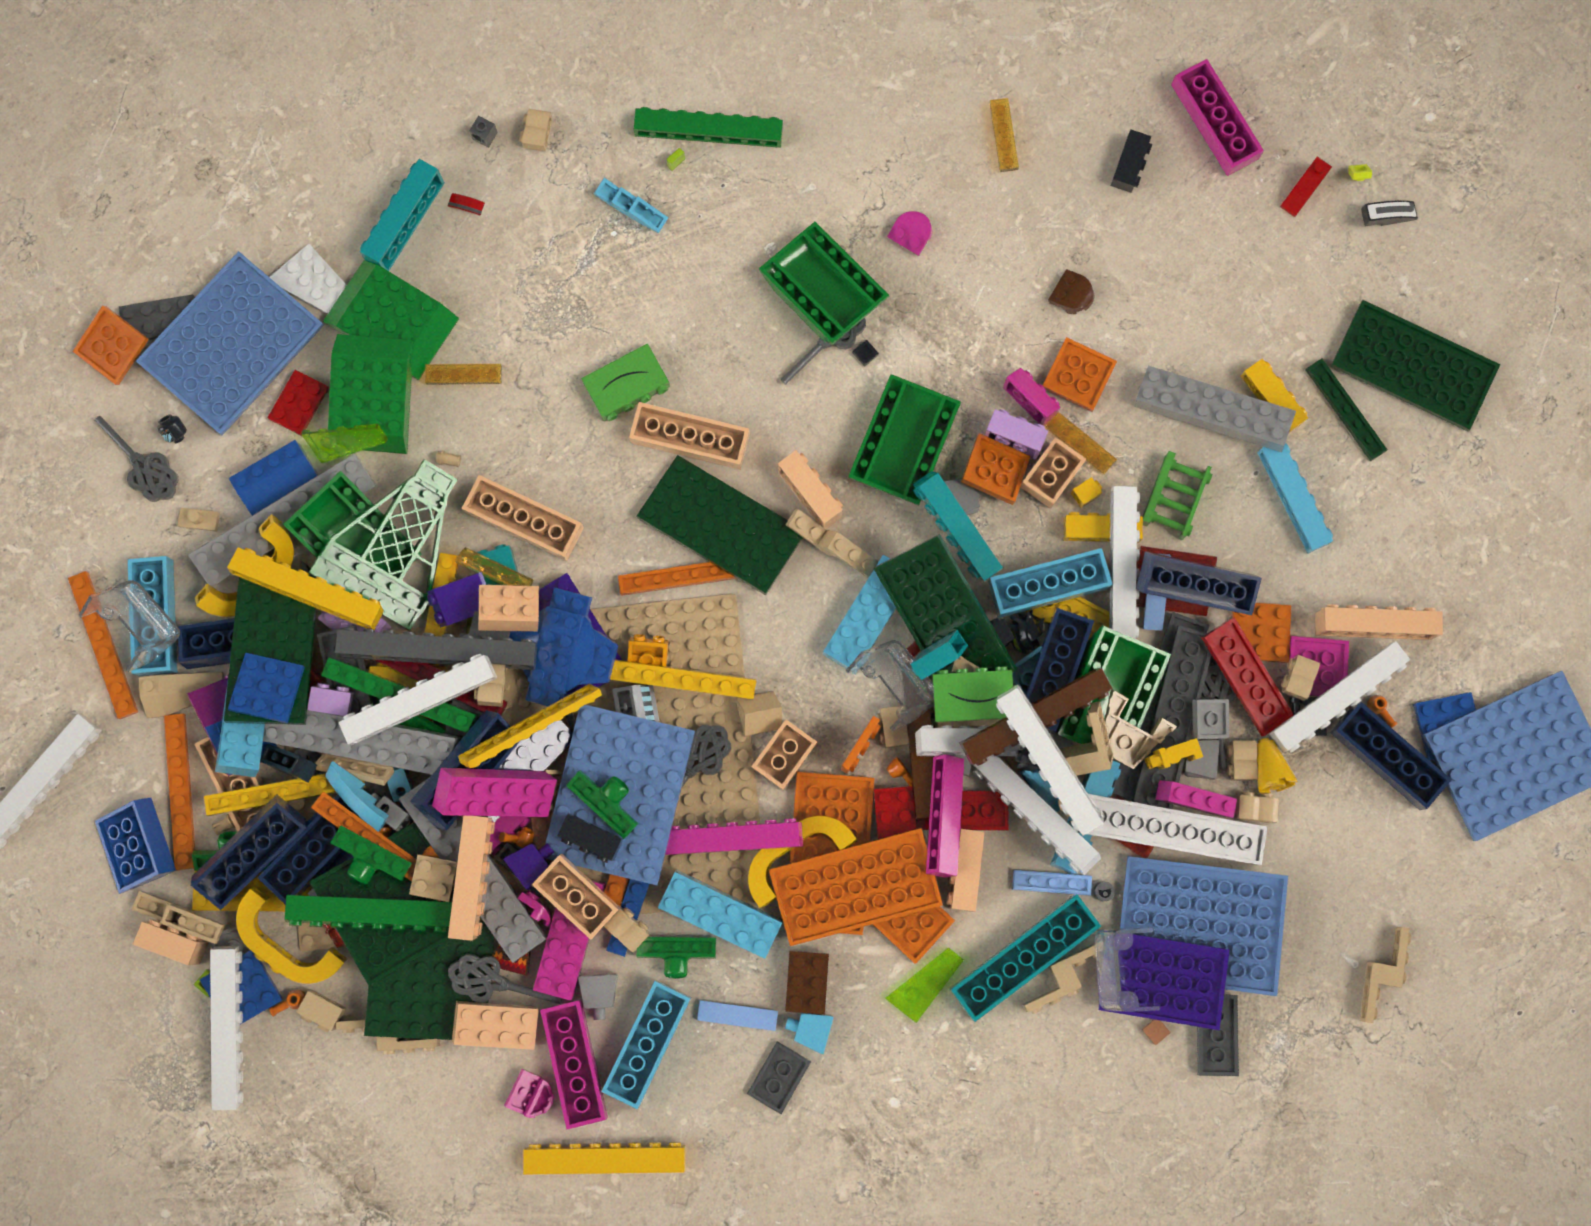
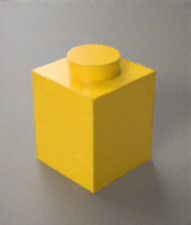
(1086, 492)

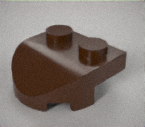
(1072, 293)

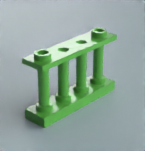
(1157, 498)

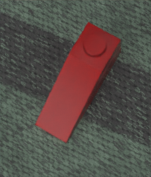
(1306, 186)

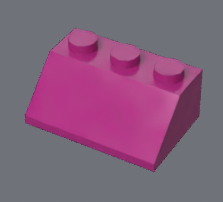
(1031, 396)

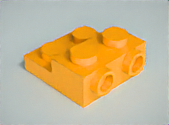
(647, 650)

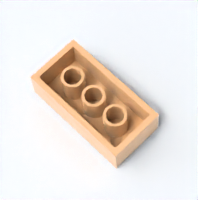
(810, 490)
(966, 883)
(576, 896)
(495, 1025)

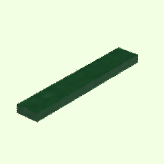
(1346, 409)

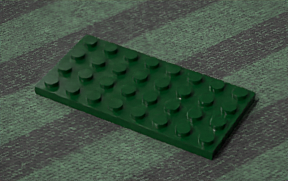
(1415, 365)
(720, 524)
(938, 601)
(275, 629)

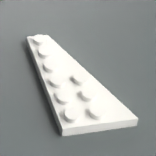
(310, 279)

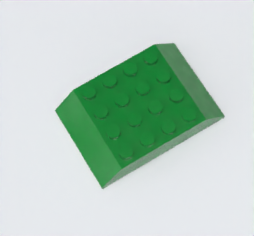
(822, 283)
(389, 307)
(372, 387)
(904, 438)
(333, 509)
(1131, 670)

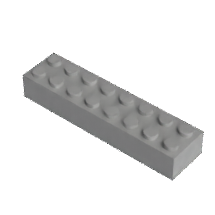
(1215, 408)

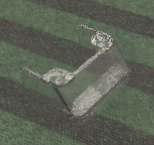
(139, 615)
(892, 665)
(1107, 944)

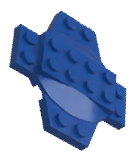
(566, 649)

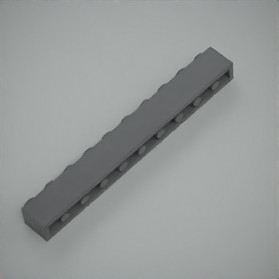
(433, 649)

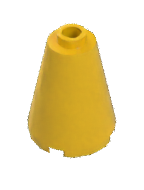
(1272, 768)

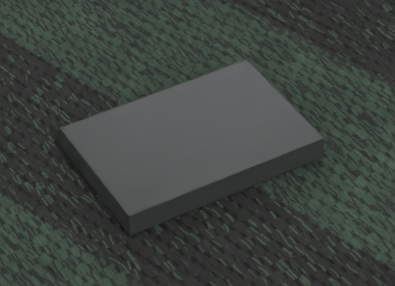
(779, 1077)

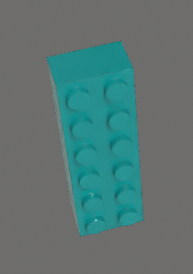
(402, 215)
(957, 525)

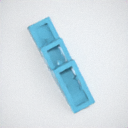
(631, 206)
(352, 793)

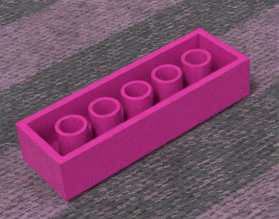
(1217, 117)
(494, 792)
(562, 957)
(574, 1064)

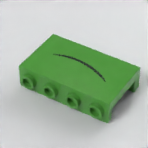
(626, 383)
(970, 694)

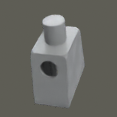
(398, 817)
(598, 993)

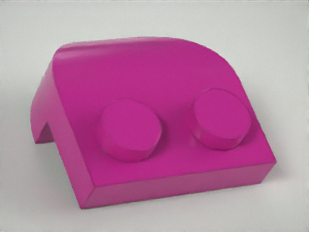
(912, 231)
(540, 911)
(530, 1095)

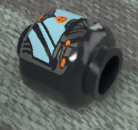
(171, 429)

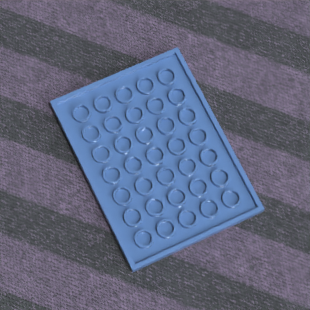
(230, 343)
(1515, 755)
(651, 763)
(1212, 909)

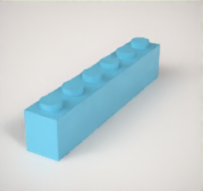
(1296, 498)

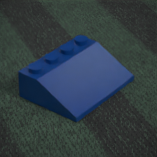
(273, 477)
(135, 844)

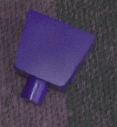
(529, 863)

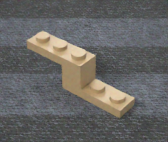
(832, 543)
(178, 917)
(1384, 974)
(1065, 979)
(390, 1044)

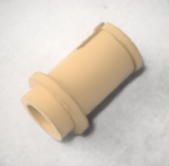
(449, 459)
(223, 825)

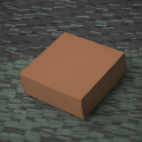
(1156, 1031)

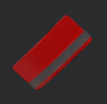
(466, 203)

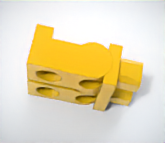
(1166, 757)

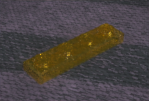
(1004, 135)
(463, 374)
(1081, 443)
(491, 569)

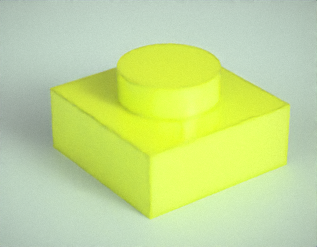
(1359, 172)

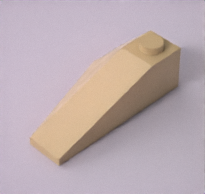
(168, 693)

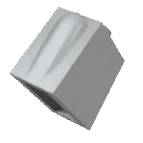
(965, 495)
(1207, 765)

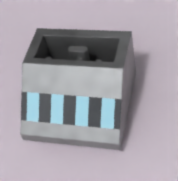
(636, 701)

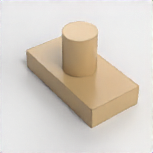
(198, 519)

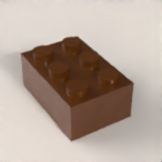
(807, 982)

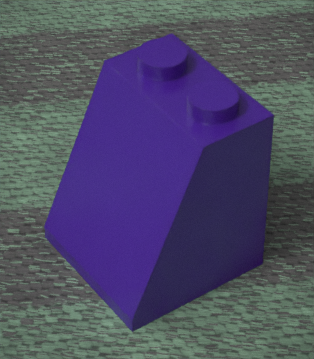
(456, 599)

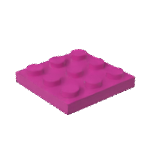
(1331, 655)

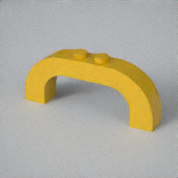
(224, 604)
(758, 872)
(272, 953)

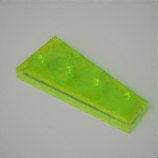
(343, 441)
(922, 988)

